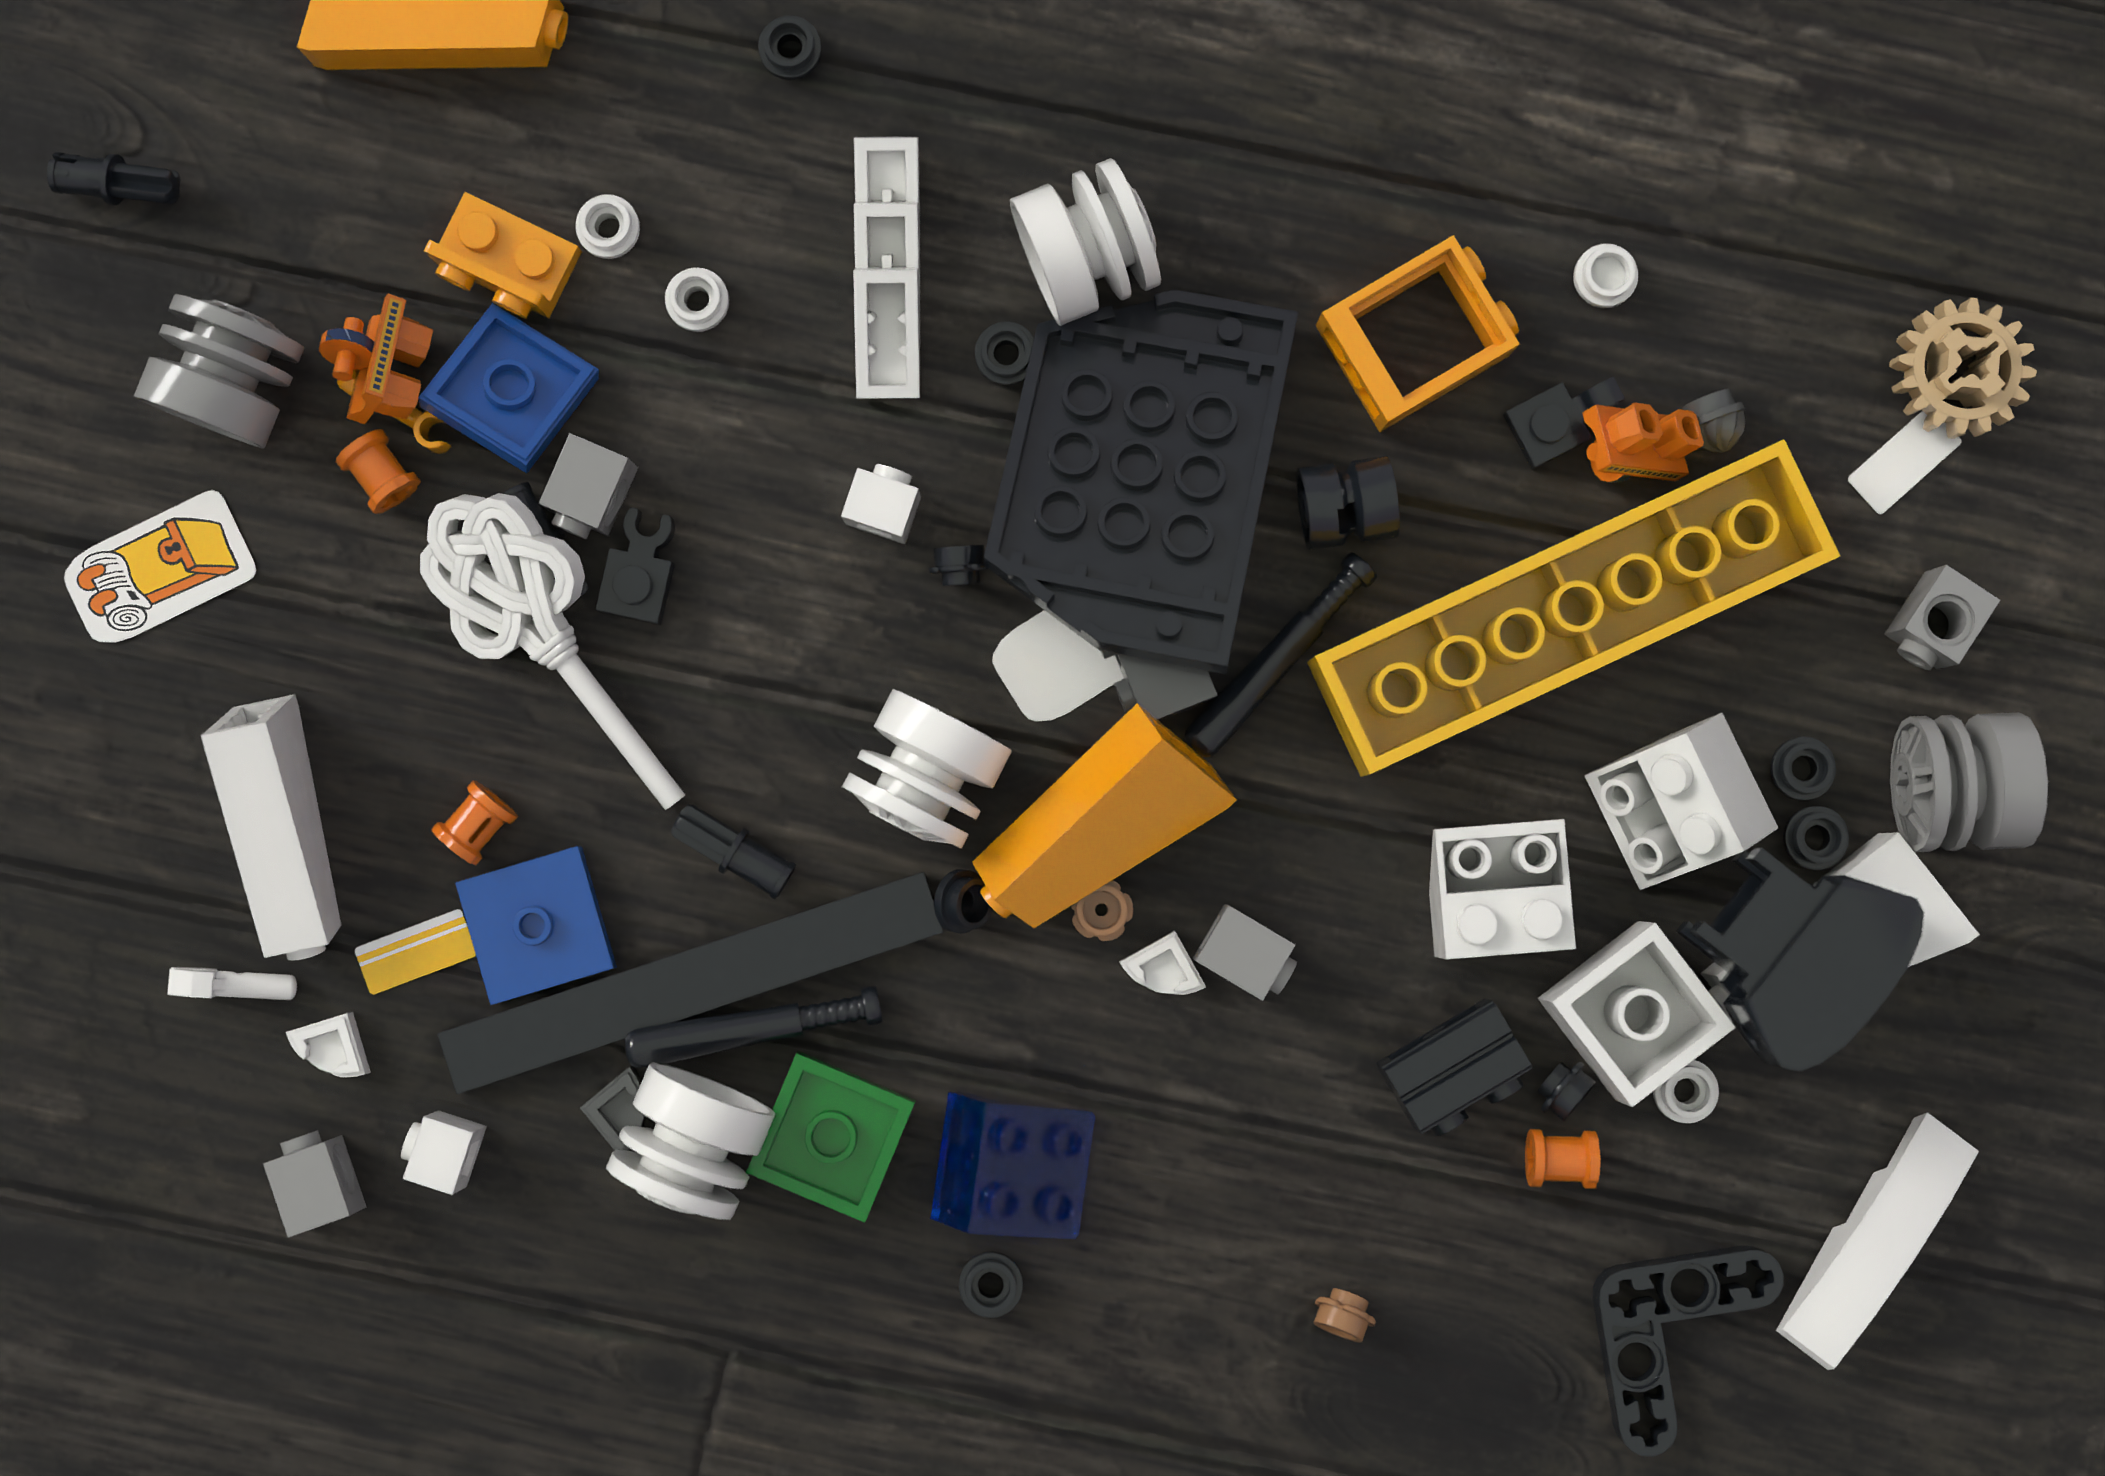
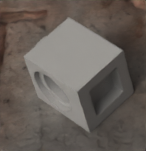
(587, 487)
(1961, 601)
(1246, 953)
(313, 1183)

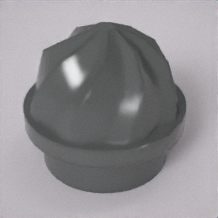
(1719, 420)

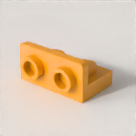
(504, 255)

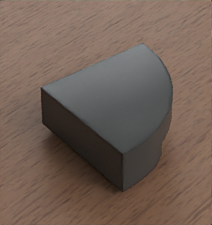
(614, 1108)

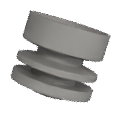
(219, 370)
(1968, 782)

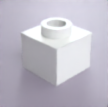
(882, 503)
(442, 1151)

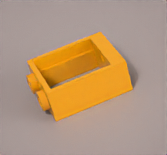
(1361, 364)

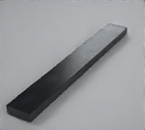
(690, 982)

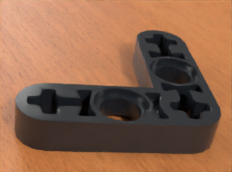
(1644, 1326)

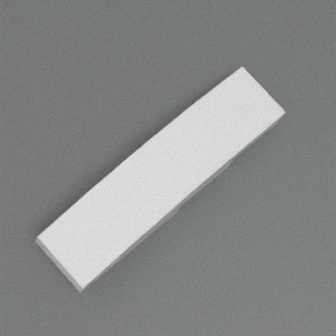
(887, 267)
(1878, 1241)

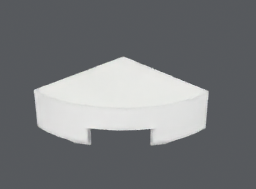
(1164, 967)
(332, 1046)

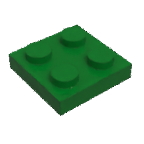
(832, 1136)

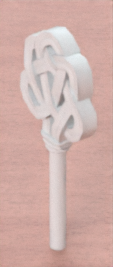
(511, 593)

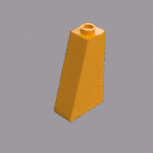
(431, 33)
(1101, 819)

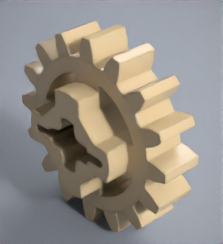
(1980, 384)

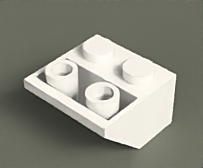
(1682, 802)
(1500, 890)

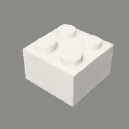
(1636, 1012)

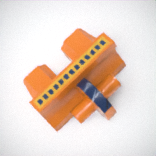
(387, 338)
(1641, 442)

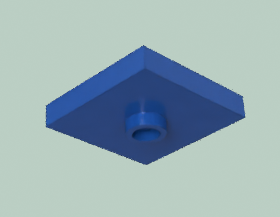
(509, 388)
(535, 925)

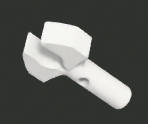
(213, 983)

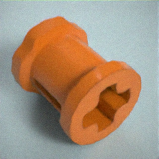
(378, 471)
(474, 823)
(1562, 1158)

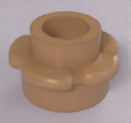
(1107, 926)
(1344, 1315)

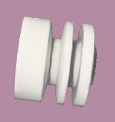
(1086, 241)
(926, 769)
(686, 1152)

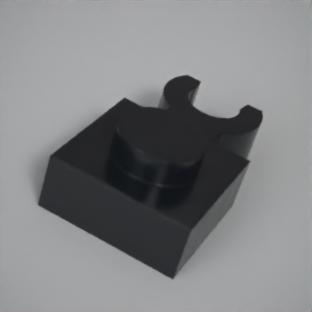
(637, 581)

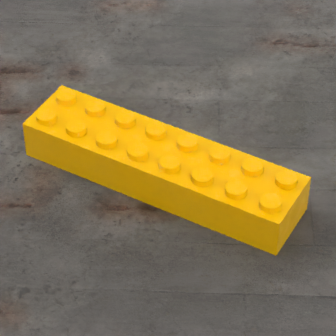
(1572, 608)

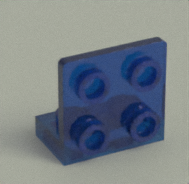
(1012, 1168)

